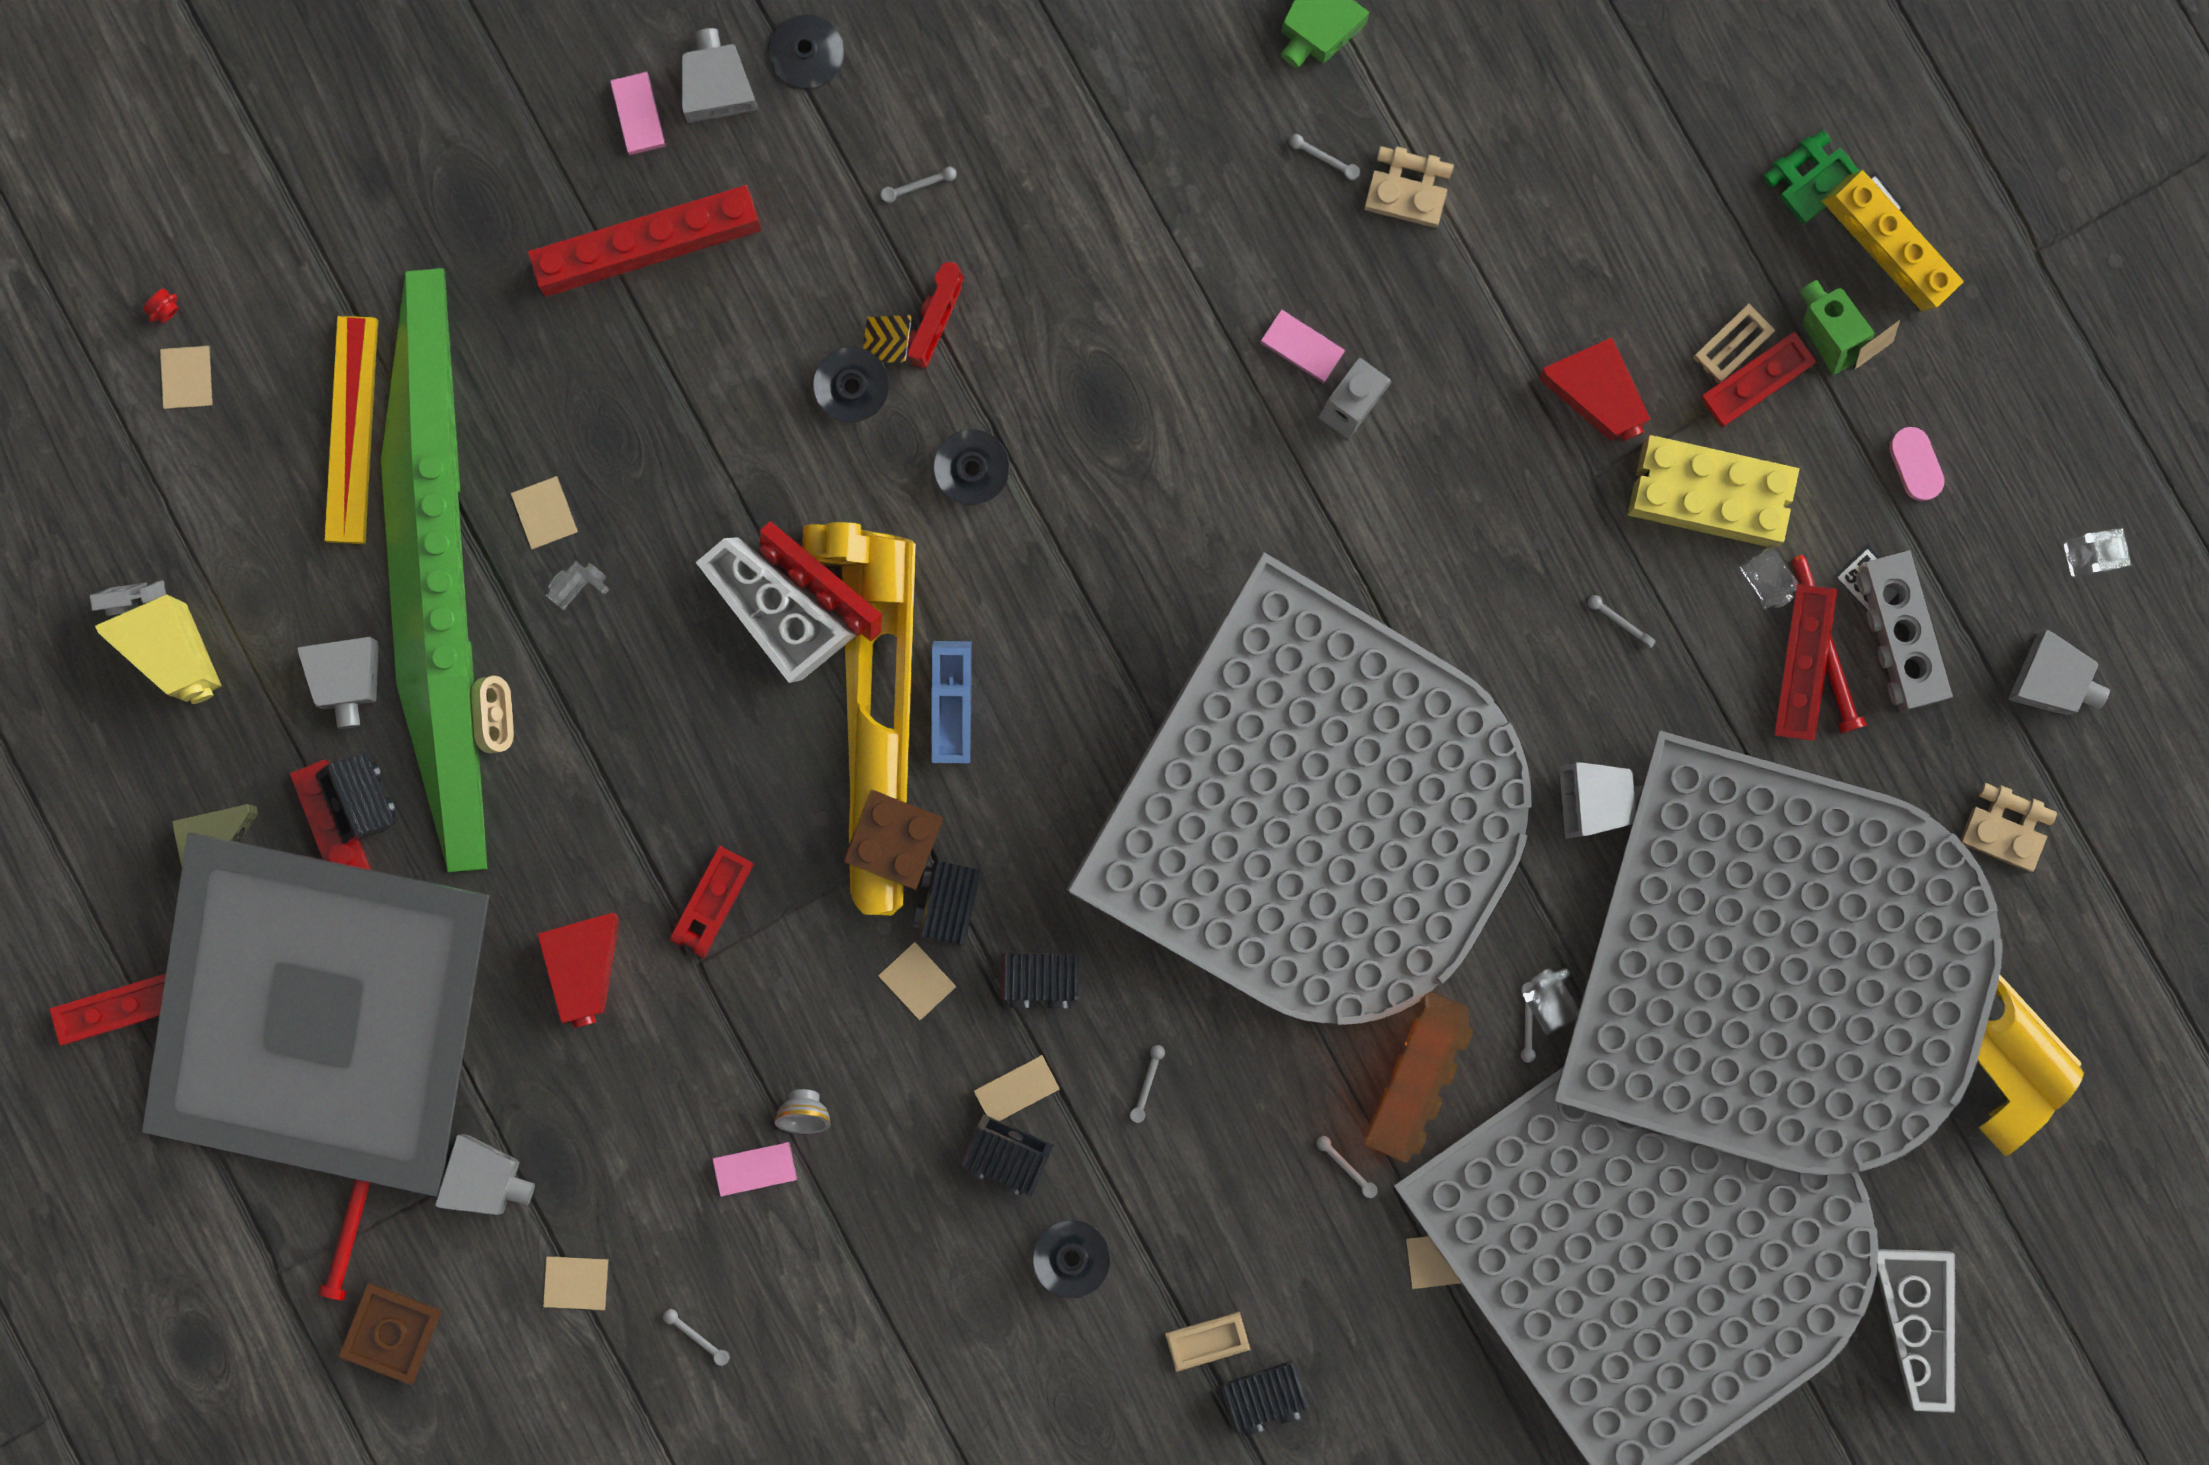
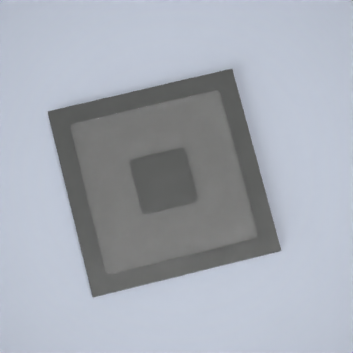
(314, 1013)

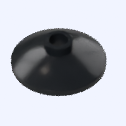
(808, 69)
(845, 366)
(966, 448)
(1077, 1279)

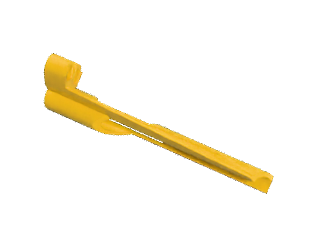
(882, 573)
(2028, 1068)

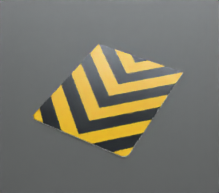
(888, 337)

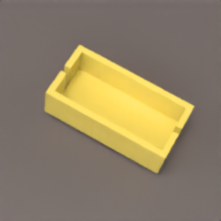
(1713, 491)

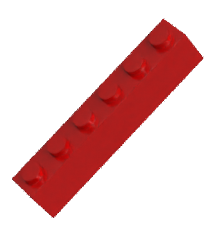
(645, 241)

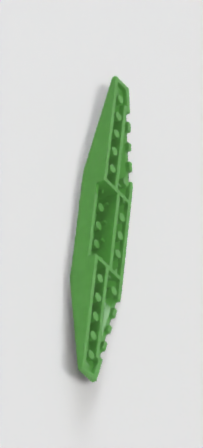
(428, 571)

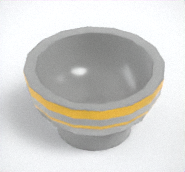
(802, 1113)

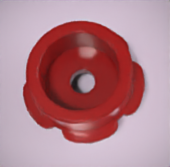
(161, 306)

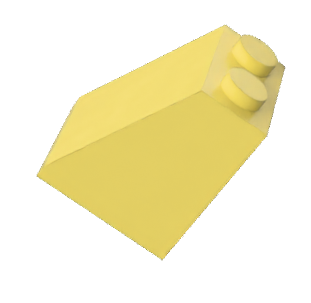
(165, 647)

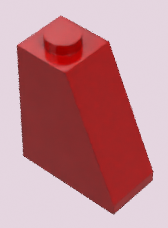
(1599, 390)
(581, 966)

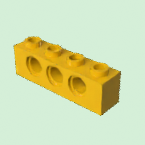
(1892, 241)

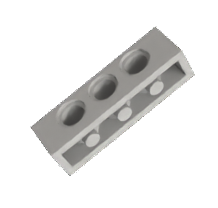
(1911, 610)

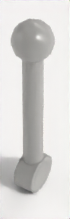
(1351, 171)
(889, 194)
(1595, 603)
(1528, 1054)
(1138, 1114)
(1368, 1189)
(721, 1356)

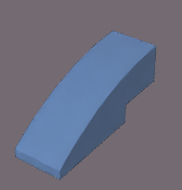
(951, 701)

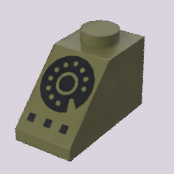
(223, 824)

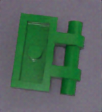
(1807, 192)

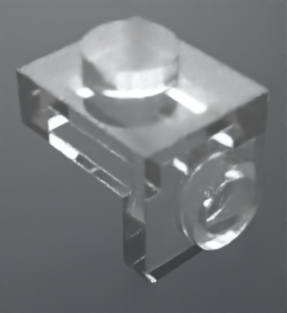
(2097, 552)
(1770, 578)
(568, 584)
(1551, 1000)

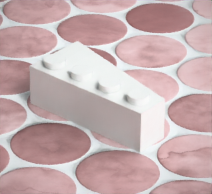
(774, 610)
(1921, 1317)

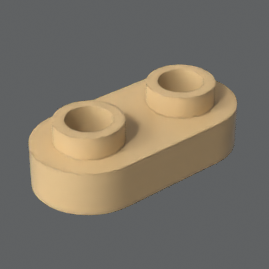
(492, 714)

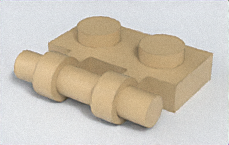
(1405, 197)
(2003, 838)

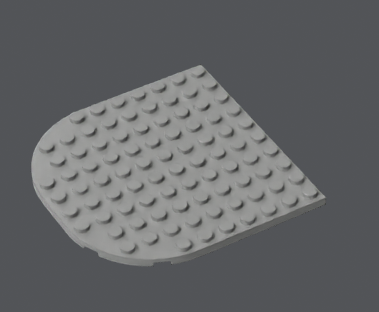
(1317, 810)
(1784, 967)
(1645, 1273)

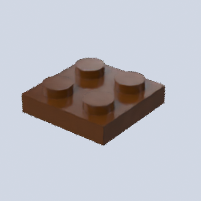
(893, 839)
(390, 1333)

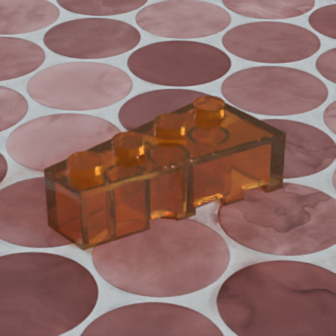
(1419, 1077)

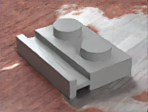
(125, 598)

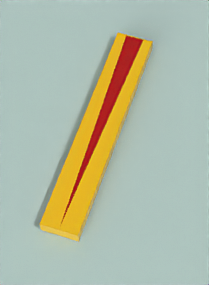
(351, 430)

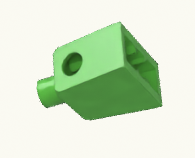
(1320, 28)
(1834, 326)

